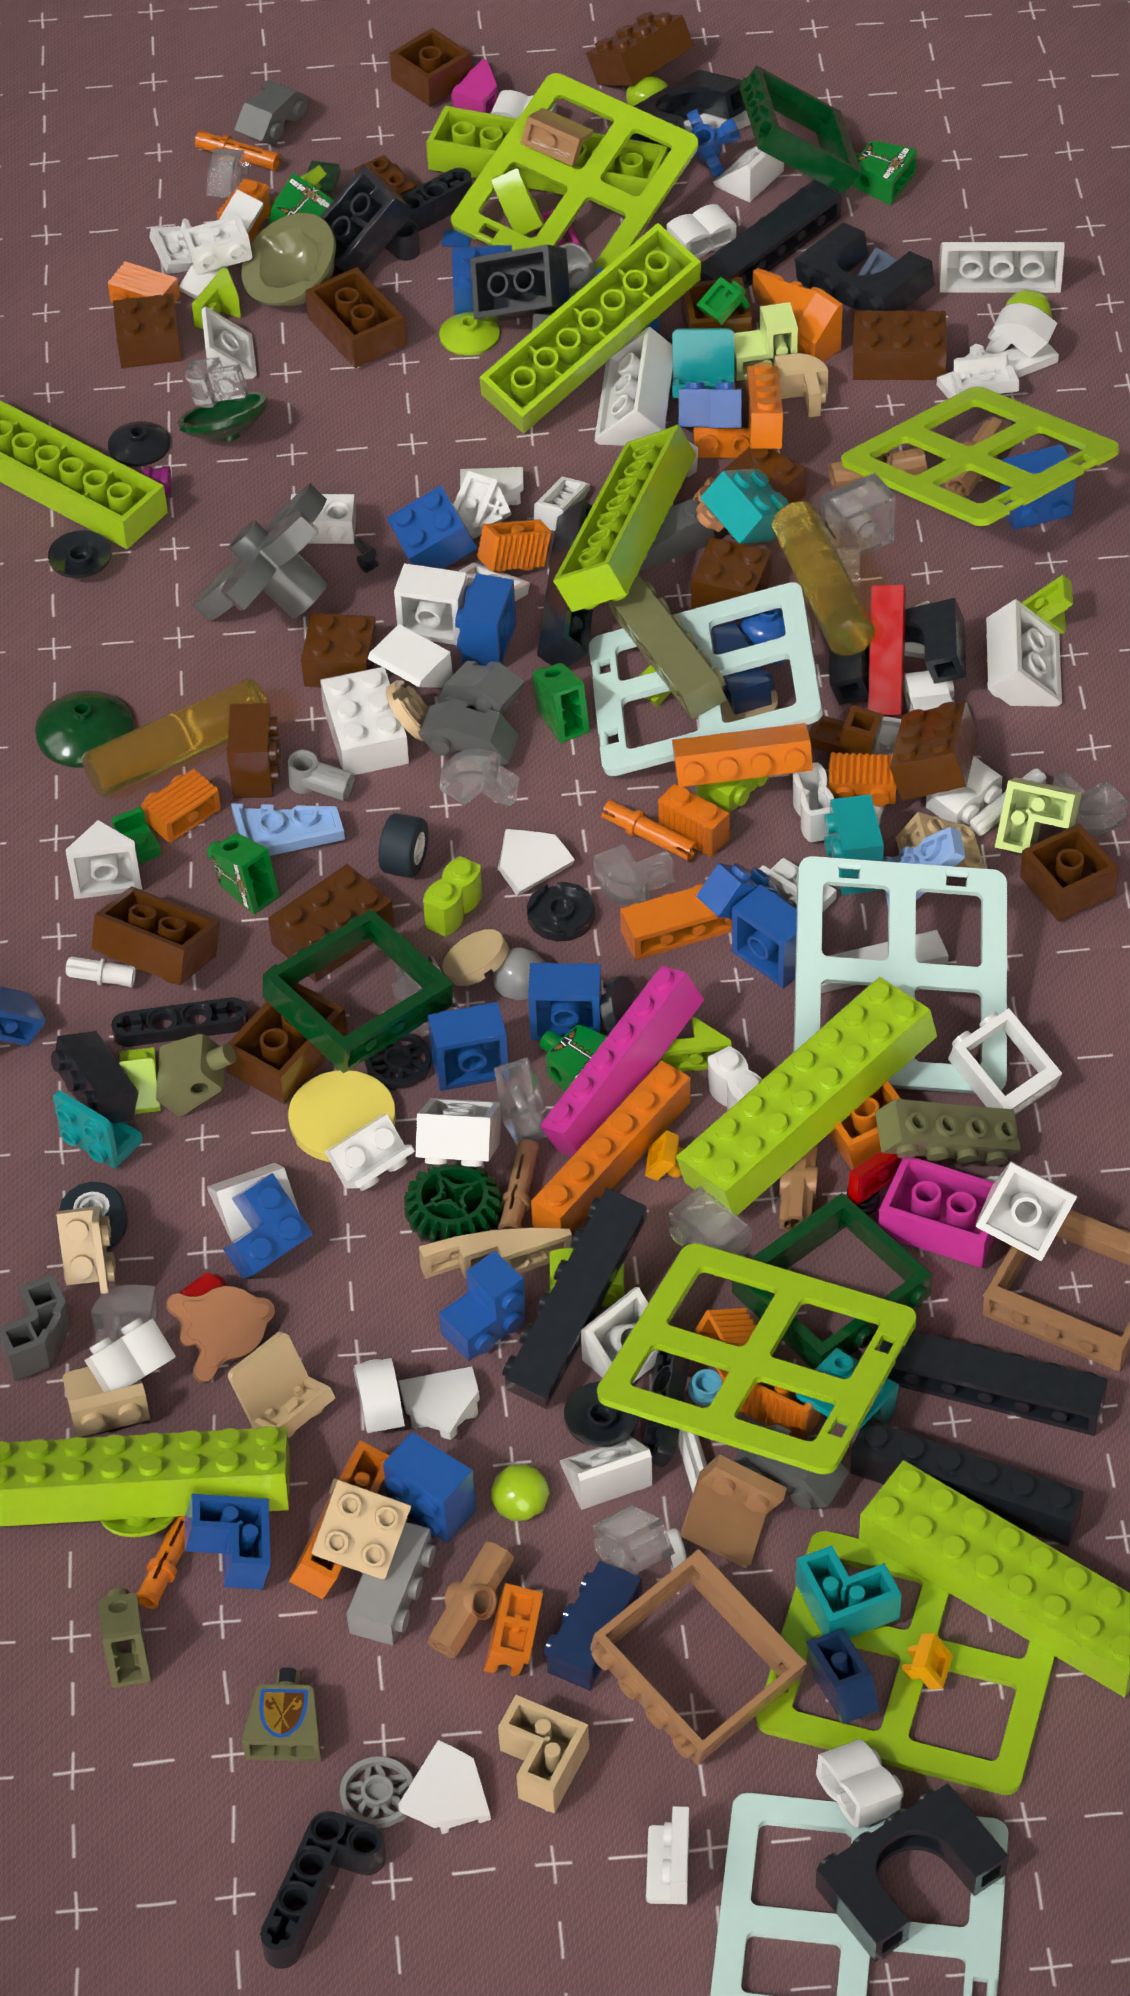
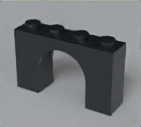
(699, 90)
(843, 248)
(934, 625)
(935, 1824)

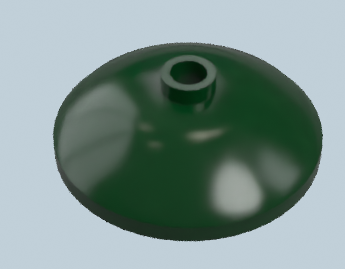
(225, 418)
(80, 724)

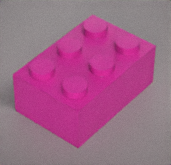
(937, 1211)

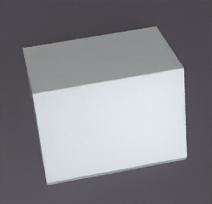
(750, 174)
(228, 342)
(413, 658)
(102, 862)
(223, 1192)
(1025, 1210)
(608, 1332)
(608, 1472)

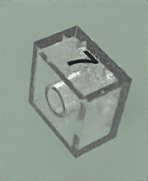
(860, 514)

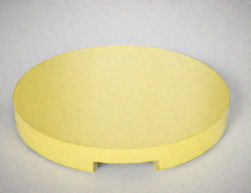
(336, 1107)

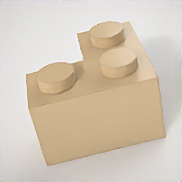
(550, 1748)

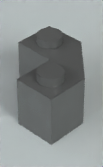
(266, 114)
(484, 687)
(455, 727)
(34, 1341)
(805, 1487)

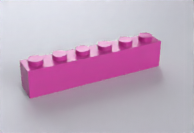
(623, 1059)

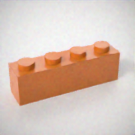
(764, 406)
(742, 755)
(669, 923)
(363, 1470)

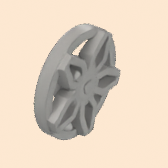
(376, 1790)

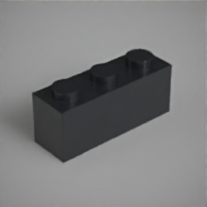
(95, 1076)

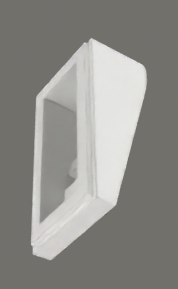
(556, 501)

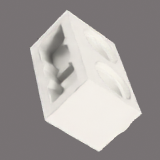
(336, 520)

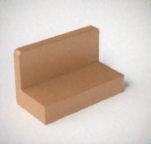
(555, 136)

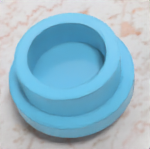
(704, 1386)

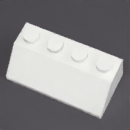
(1000, 267)
(635, 390)

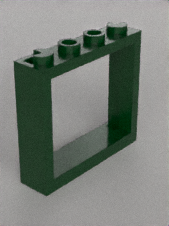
(832, 163)
(379, 1032)
(808, 1236)

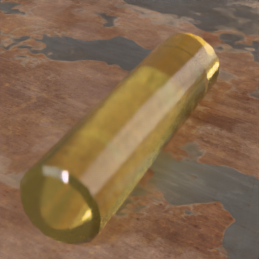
(823, 578)
(166, 740)

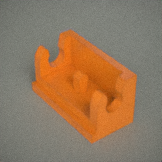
(513, 1629)

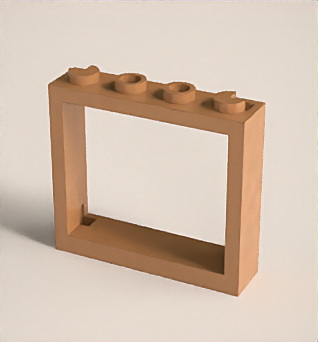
(1049, 1323)
(737, 1613)

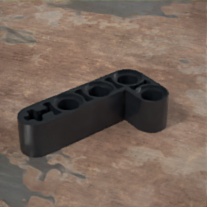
(431, 204)
(313, 1889)

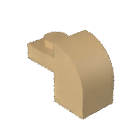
(803, 377)

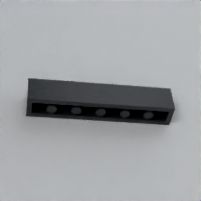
(776, 234)
(563, 632)
(575, 1298)
(999, 1381)
(1016, 1496)

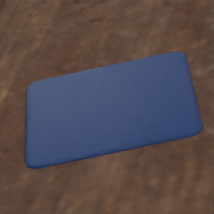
(455, 239)

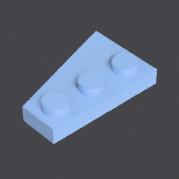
(289, 829)
(940, 849)

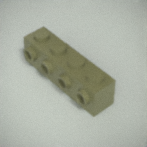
(947, 1131)

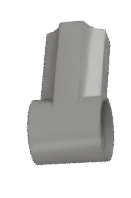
(309, 775)

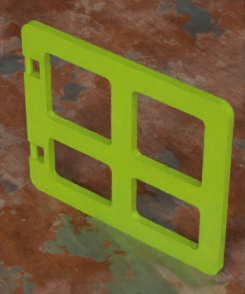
(583, 183)
(979, 457)
(754, 1360)
(892, 1742)

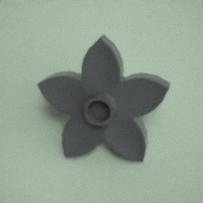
(269, 562)

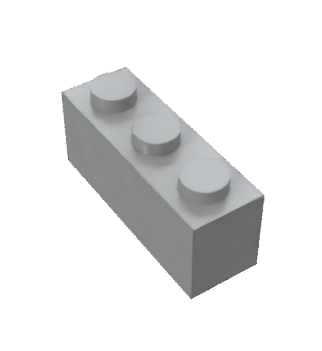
(382, 1605)

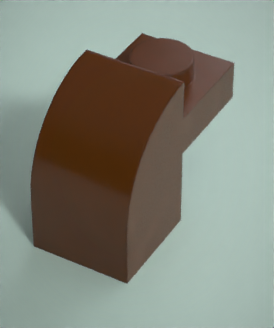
(850, 736)

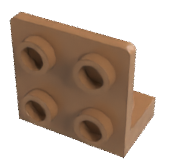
(730, 1509)

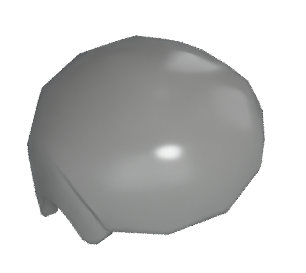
(580, 266)
(513, 976)

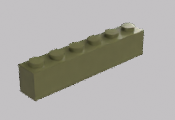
(669, 649)

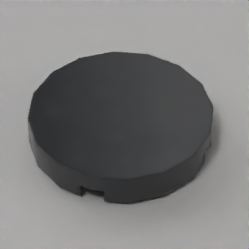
(560, 911)
(617, 1000)

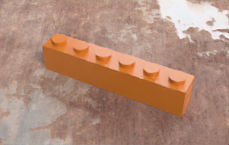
(612, 1149)

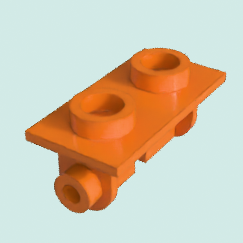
(721, 442)

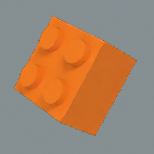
(858, 1134)

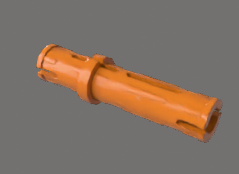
(253, 154)
(638, 824)
(163, 1567)

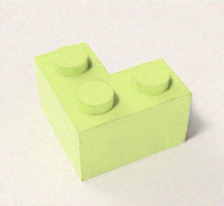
(776, 337)
(1028, 806)

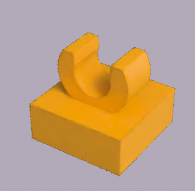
(662, 1157)
(929, 1662)

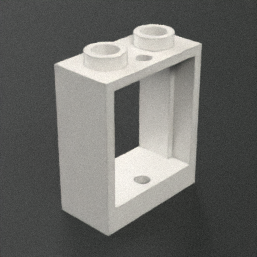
(982, 1084)

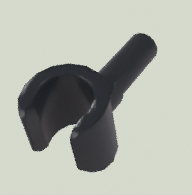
(366, 559)

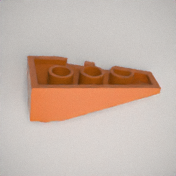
(815, 312)

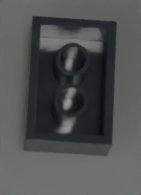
(365, 219)
(519, 283)

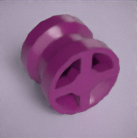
(161, 476)

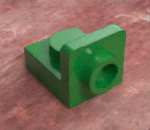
(723, 300)
(134, 826)

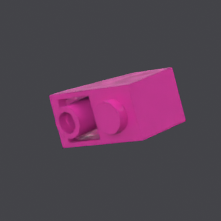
(477, 90)

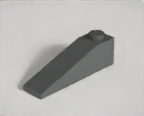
(678, 534)

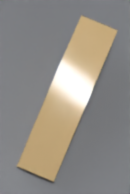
(520, 1248)

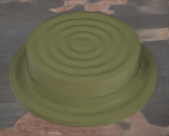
(289, 259)

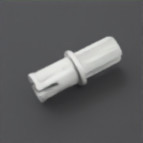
(101, 971)

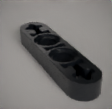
(179, 1016)
(670, 1381)

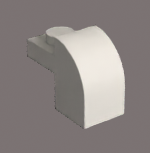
(1023, 327)
(379, 1395)

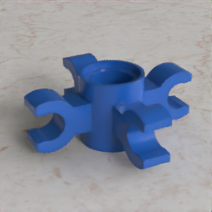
(715, 138)

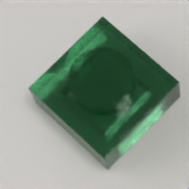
(333, 172)

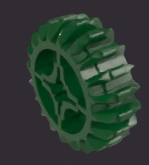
(458, 1193)

